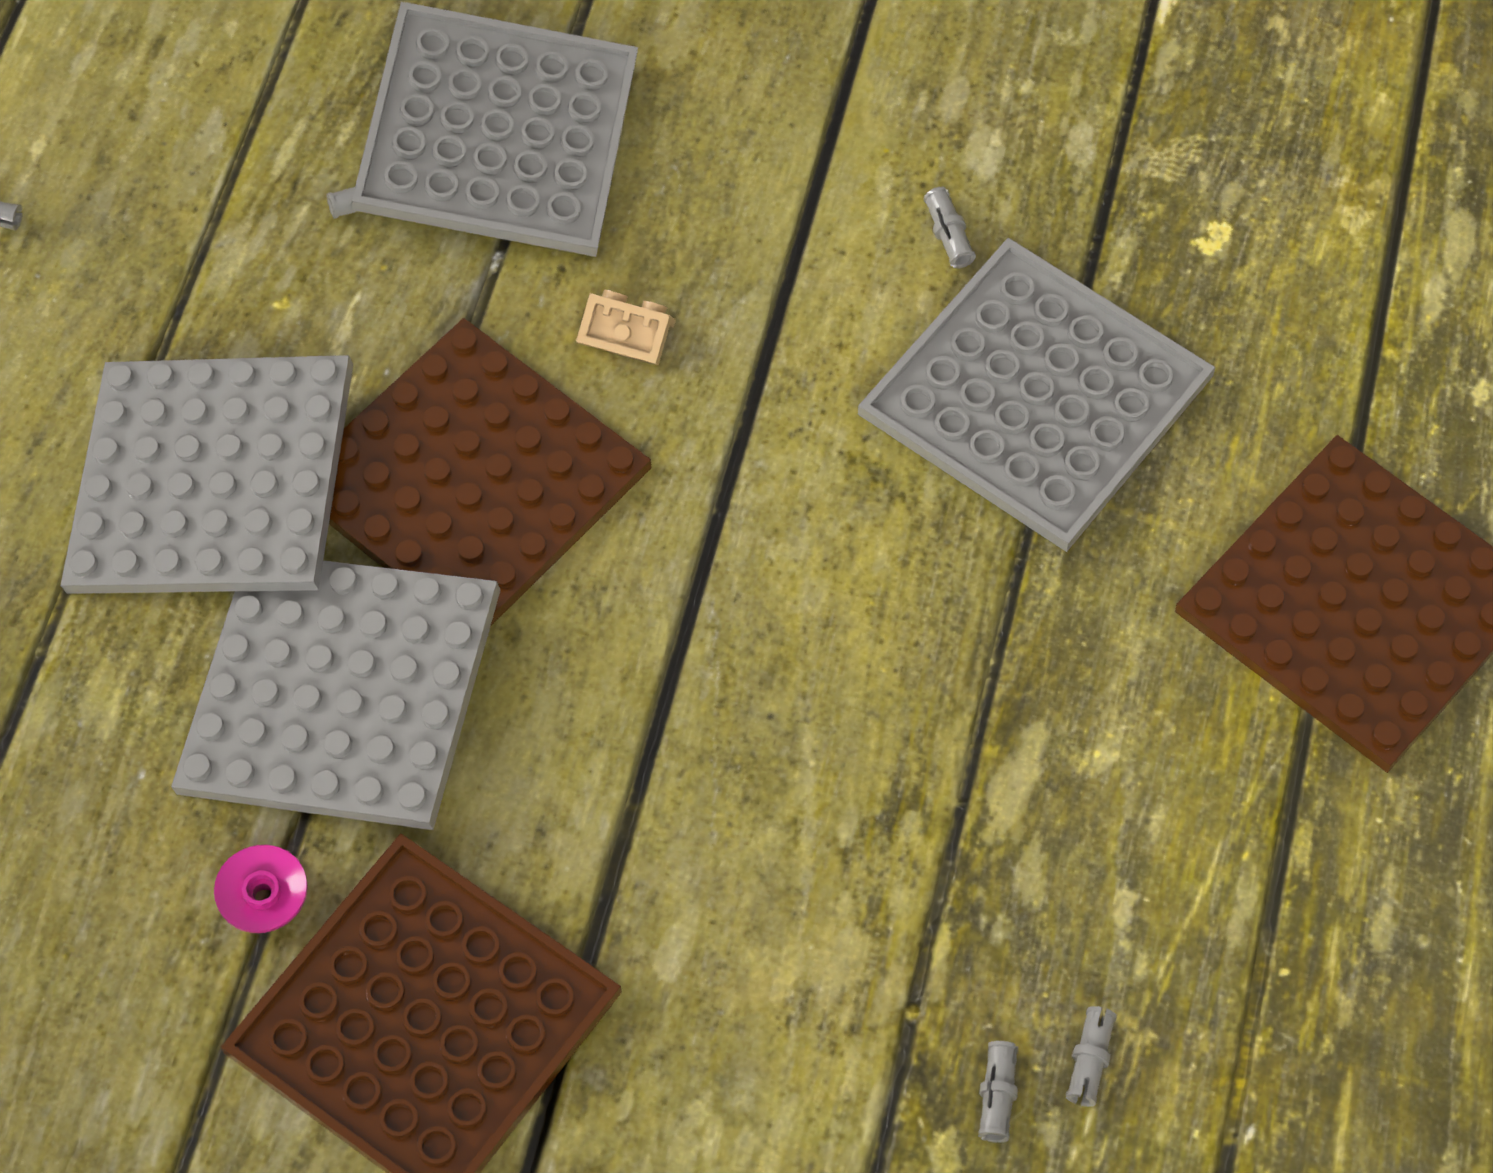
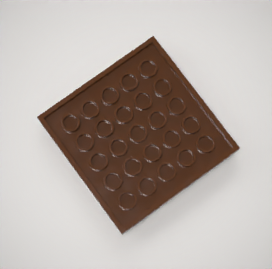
(477, 469)
(1354, 602)
(421, 1018)

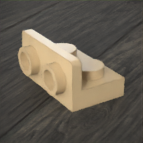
(625, 328)

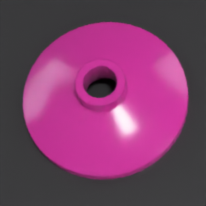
(257, 870)

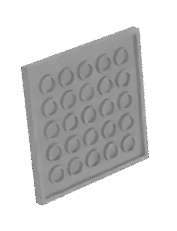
(496, 129)
(1036, 393)
(209, 476)
(340, 695)

